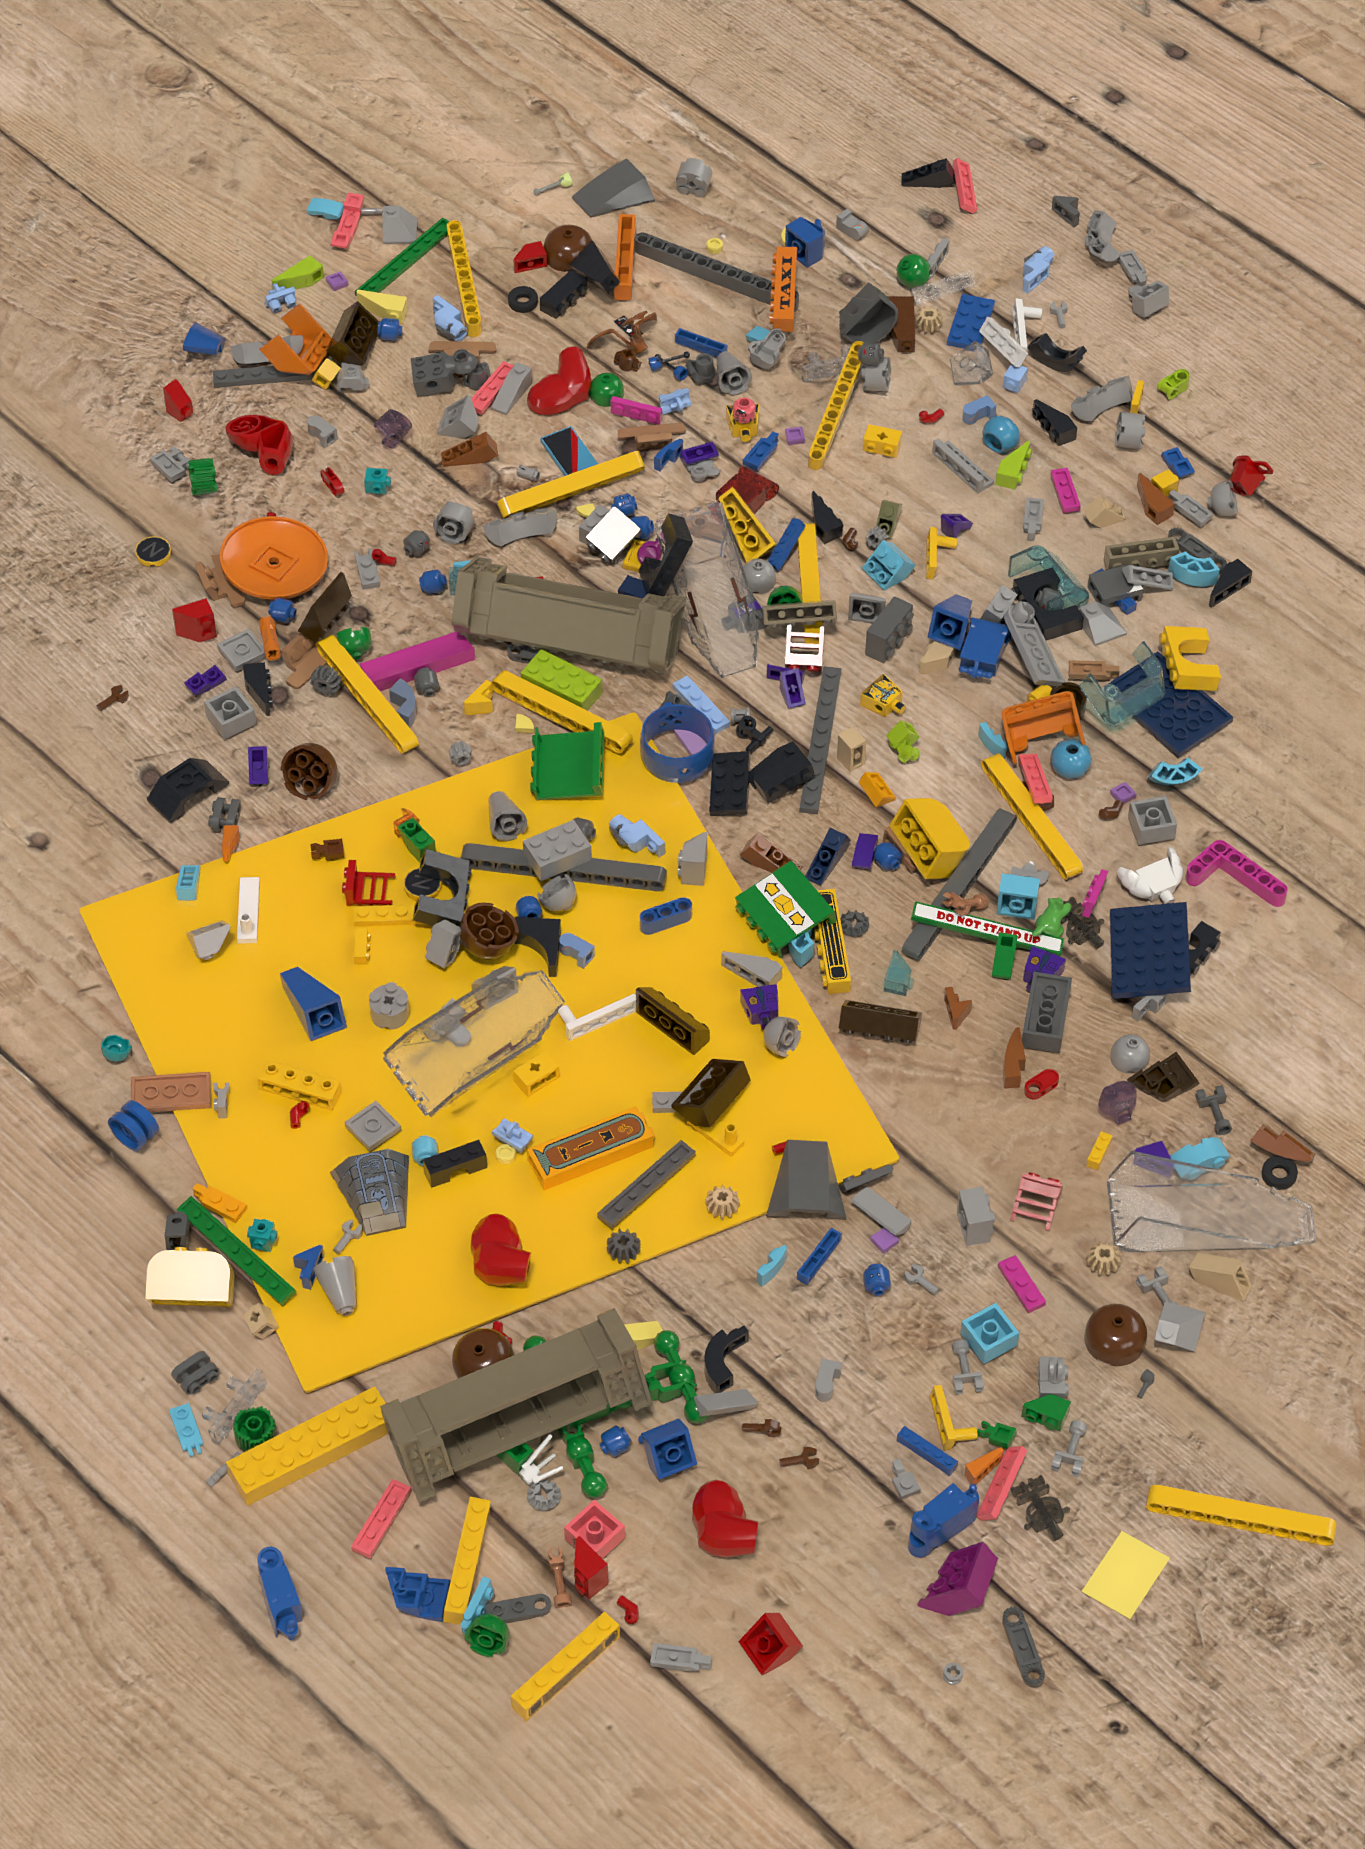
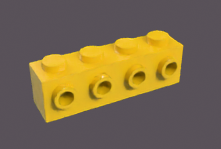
(299, 1085)

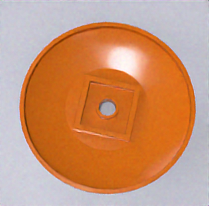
(271, 539)

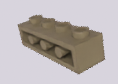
(1141, 553)
(799, 612)

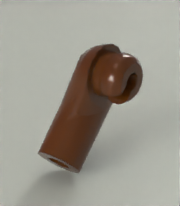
(849, 539)
(1111, 812)

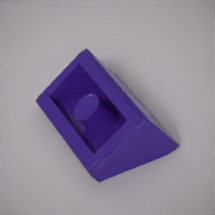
(698, 453)
(773, 672)

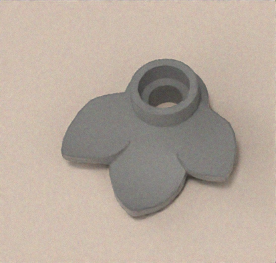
(702, 469)
(1030, 870)

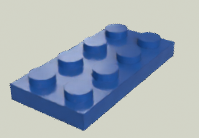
(968, 320)

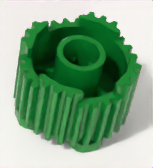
(202, 476)
(253, 1427)

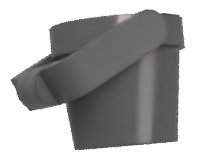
(702, 368)
(477, 377)

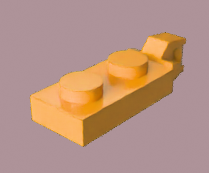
(220, 1202)

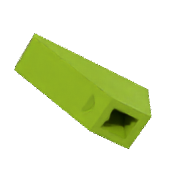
(301, 275)
(1011, 467)

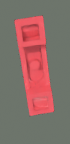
(349, 221)

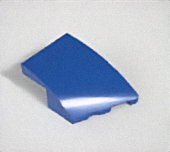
(203, 340)
(418, 1593)

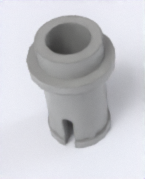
(532, 474)

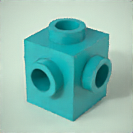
(377, 480)
(262, 1235)

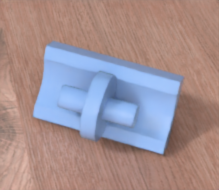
(280, 295)
(675, 401)
(513, 1135)

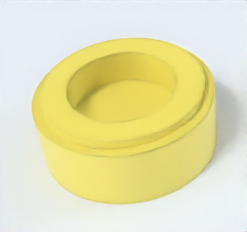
(714, 245)
(505, 1154)

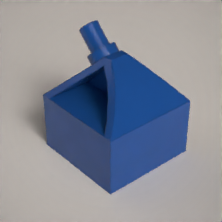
(808, 239)
(668, 1448)

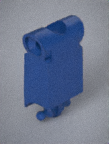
(983, 648)
(942, 1519)
(279, 1593)

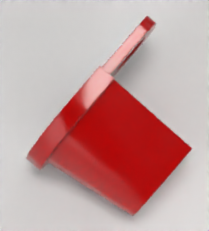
(1248, 474)

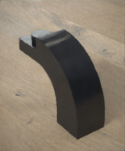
(1053, 356)
(716, 1372)

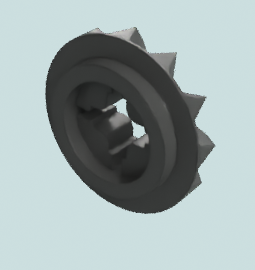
(861, 926)

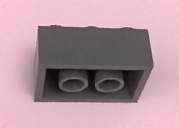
(889, 630)

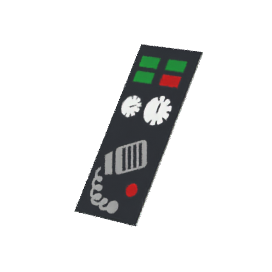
(627, 329)

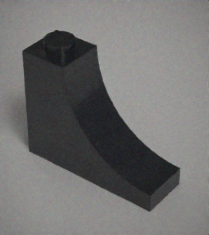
(541, 936)

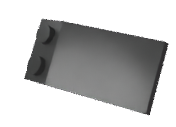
(1046, 1012)

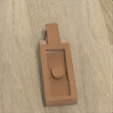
(1098, 669)
(889, 836)

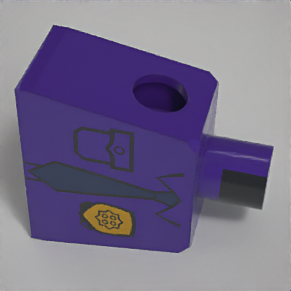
(1042, 962)
(760, 1004)

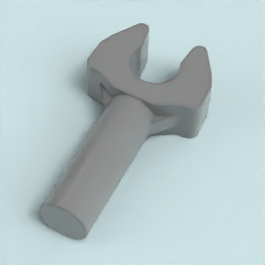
(1059, 312)
(348, 1235)
(913, 1279)

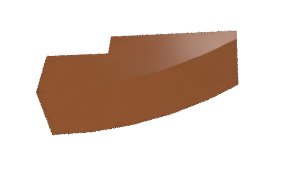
(1014, 1061)
(1282, 1145)

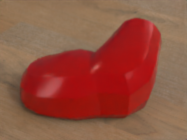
(562, 389)
(263, 435)
(499, 1252)
(722, 1521)

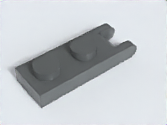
(867, 1176)

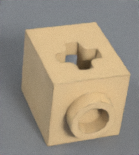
(260, 1321)

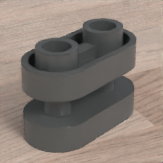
(219, 809)
(195, 1372)

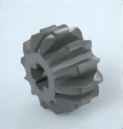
(326, 680)
(623, 1245)

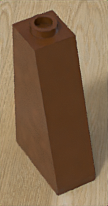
(904, 330)

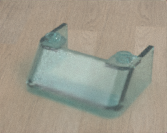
(1070, 588)
(1119, 707)

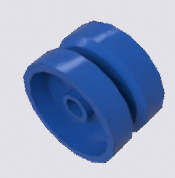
(133, 1125)

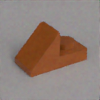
(956, 1010)

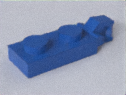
(761, 451)

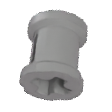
(746, 712)

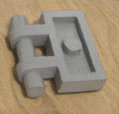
(168, 465)

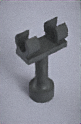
(1222, 1125)

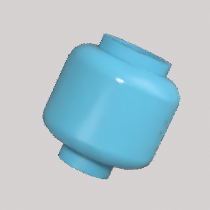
(423, 1148)

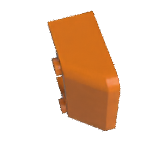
(314, 344)
(1041, 718)

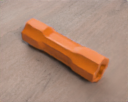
(269, 636)

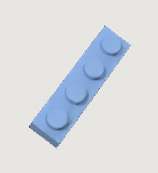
(694, 696)

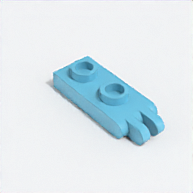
(186, 1428)
(477, 1604)

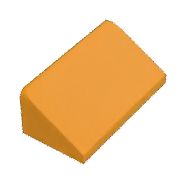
(876, 789)

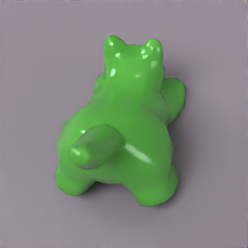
(1051, 919)

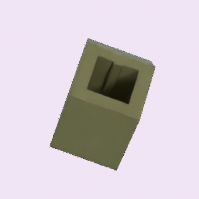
(889, 516)

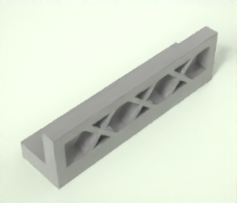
(961, 465)

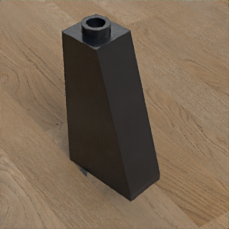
(595, 267)

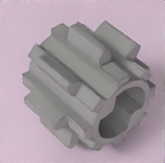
(876, 536)
(460, 753)

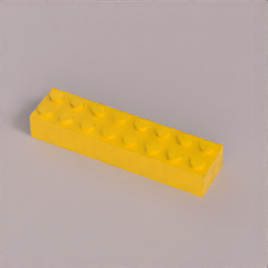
(308, 1446)

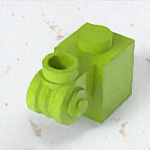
(902, 738)

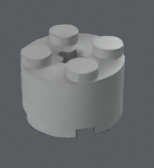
(693, 177)
(877, 376)
(1130, 430)
(453, 522)
(389, 1006)

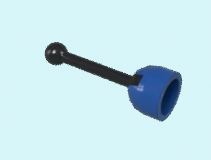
(655, 362)
(679, 372)

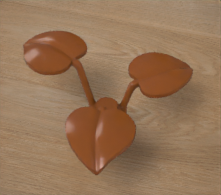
(637, 341)

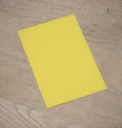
(1125, 1574)

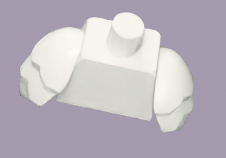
(1154, 880)

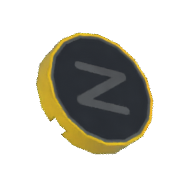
(153, 551)
(420, 885)

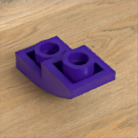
(208, 680)
(864, 851)

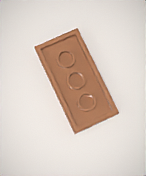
(172, 1091)

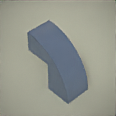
(404, 697)

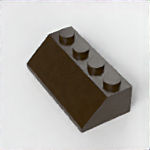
(353, 335)
(327, 609)
(671, 1019)
(880, 1020)
(712, 1091)

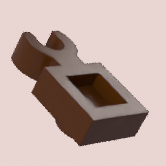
(331, 849)

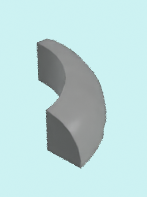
(1099, 236)
(250, 353)
(1103, 398)
(520, 526)

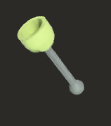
(564, 180)

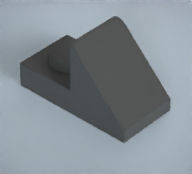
(1067, 209)

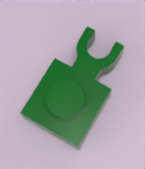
(999, 1435)

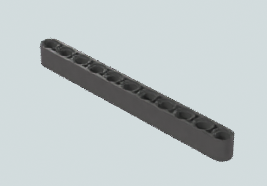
(706, 268)
(594, 871)
(962, 878)

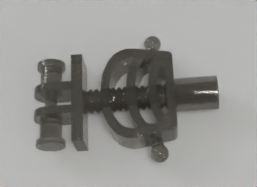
(1085, 928)
(1048, 1509)

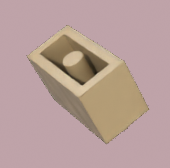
(851, 749)

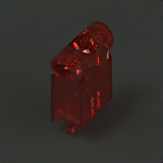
(751, 487)

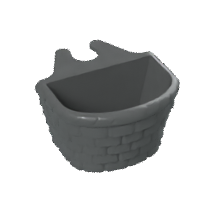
(868, 316)

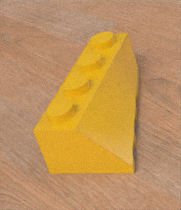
(748, 530)

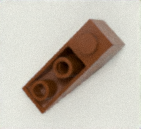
(473, 451)
(1155, 503)
(765, 854)

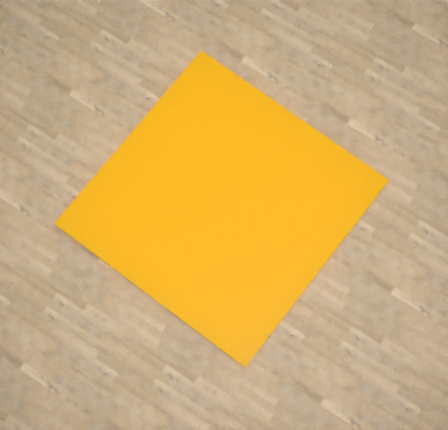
(421, 1279)

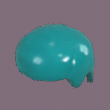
(115, 1048)

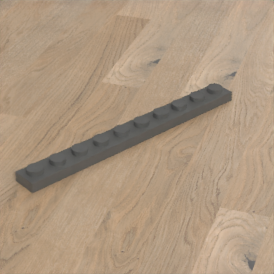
(821, 739)

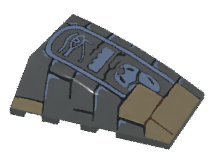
(375, 1189)

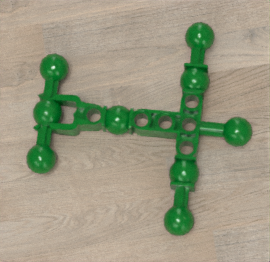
(680, 1376)

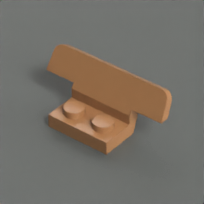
(451, 347)
(651, 436)
(217, 584)
(301, 658)

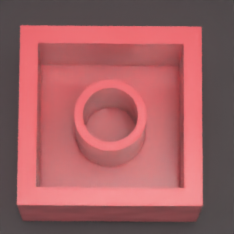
(597, 1529)

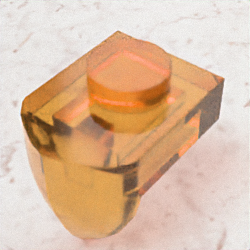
(407, 815)

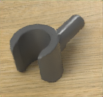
(1148, 1377)

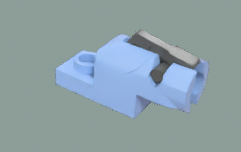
(1036, 268)
(448, 319)
(636, 835)

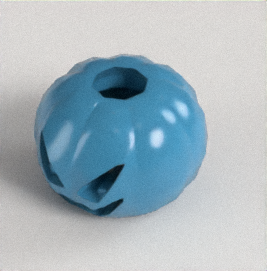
(1003, 430)
(1070, 758)

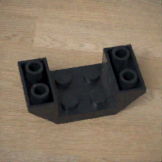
(182, 785)

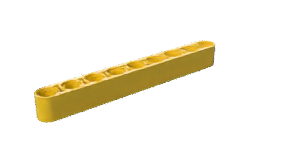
(464, 278)
(835, 408)
(571, 484)
(809, 575)
(367, 694)
(558, 709)
(1032, 816)
(1241, 1515)

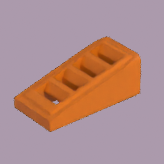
(229, 840)
(983, 1465)

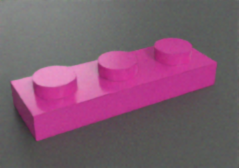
(636, 410)
(1065, 490)
(1093, 892)
(1021, 1284)

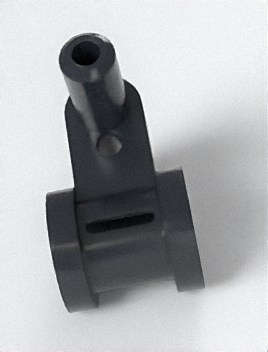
(752, 733)

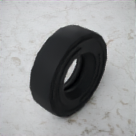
(522, 291)
(1279, 1183)

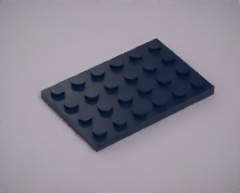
(1181, 716)
(1150, 950)

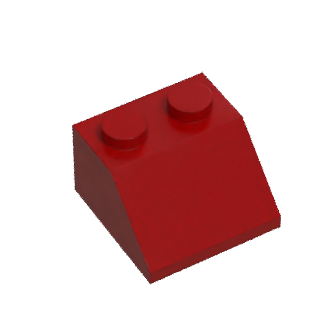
(195, 621)
(589, 1570)
(770, 1642)

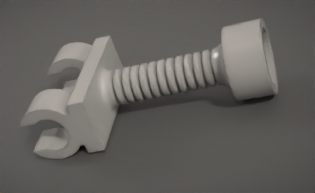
(1156, 1284)
(960, 1348)
(1077, 1429)

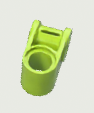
(1174, 383)

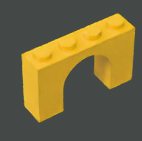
(1183, 672)

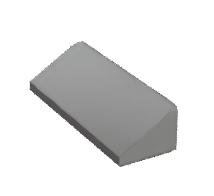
(1148, 577)
(882, 1211)
(725, 1402)

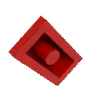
(530, 257)
(177, 401)

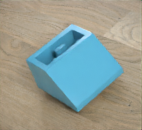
(888, 565)

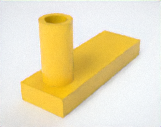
(932, 541)
(722, 1136)
(947, 1432)

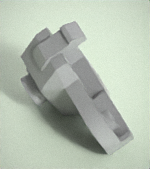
(767, 350)
(351, 377)

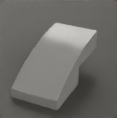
(1152, 1003)

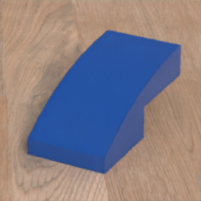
(668, 453)
(1177, 463)

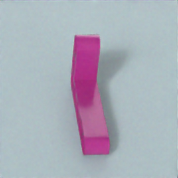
(1239, 867)

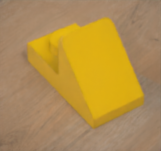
(479, 700)

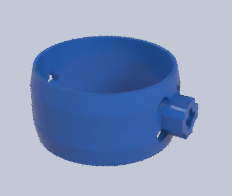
(670, 768)

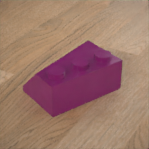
(961, 1580)

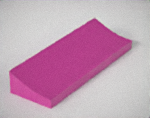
(433, 654)

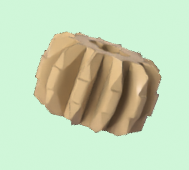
(928, 319)
(722, 1201)
(1103, 1258)

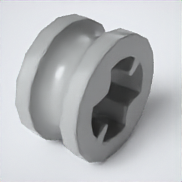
(947, 1673)

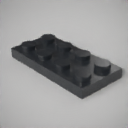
(729, 783)

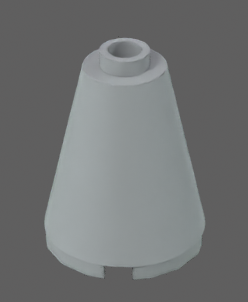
(732, 374)
(505, 817)
(338, 1283)

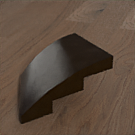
(1165, 1078)

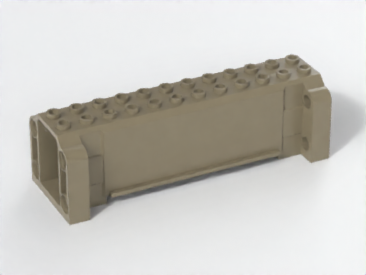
(567, 617)
(515, 1401)

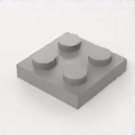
(241, 649)
(372, 1126)

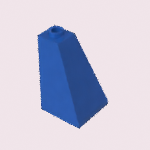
(950, 621)
(314, 1003)

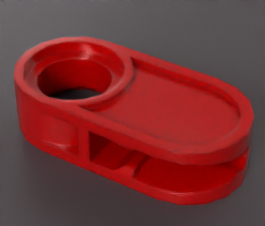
(332, 481)
(1045, 1081)

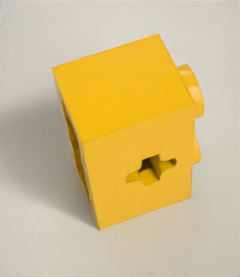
(882, 440)
(536, 1073)

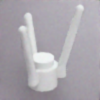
(530, 1472)

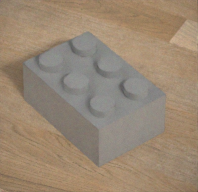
(557, 850)

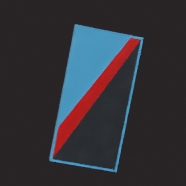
(568, 451)

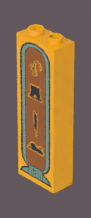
(590, 1147)

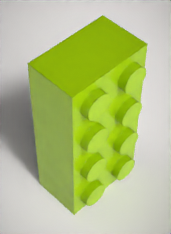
(563, 679)

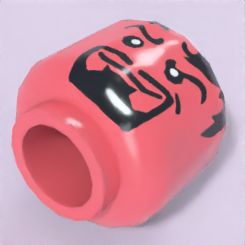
(744, 410)

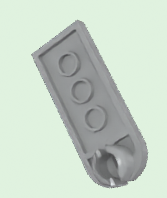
(1032, 645)

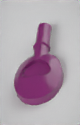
(649, 549)

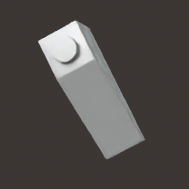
(513, 388)
(754, 969)

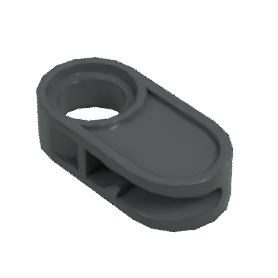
(524, 656)

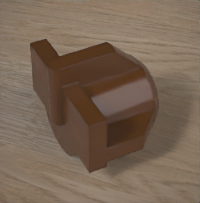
(627, 360)

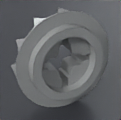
(537, 1500)

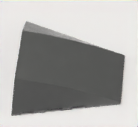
(614, 189)
(806, 1182)

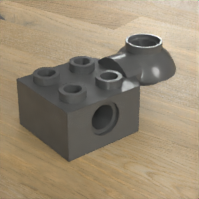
(435, 371)

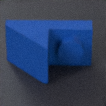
(307, 1262)

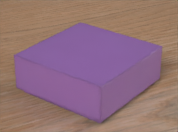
(337, 281)
(794, 435)
(1123, 793)
(884, 1240)

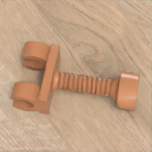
(979, 901)
(557, 1567)

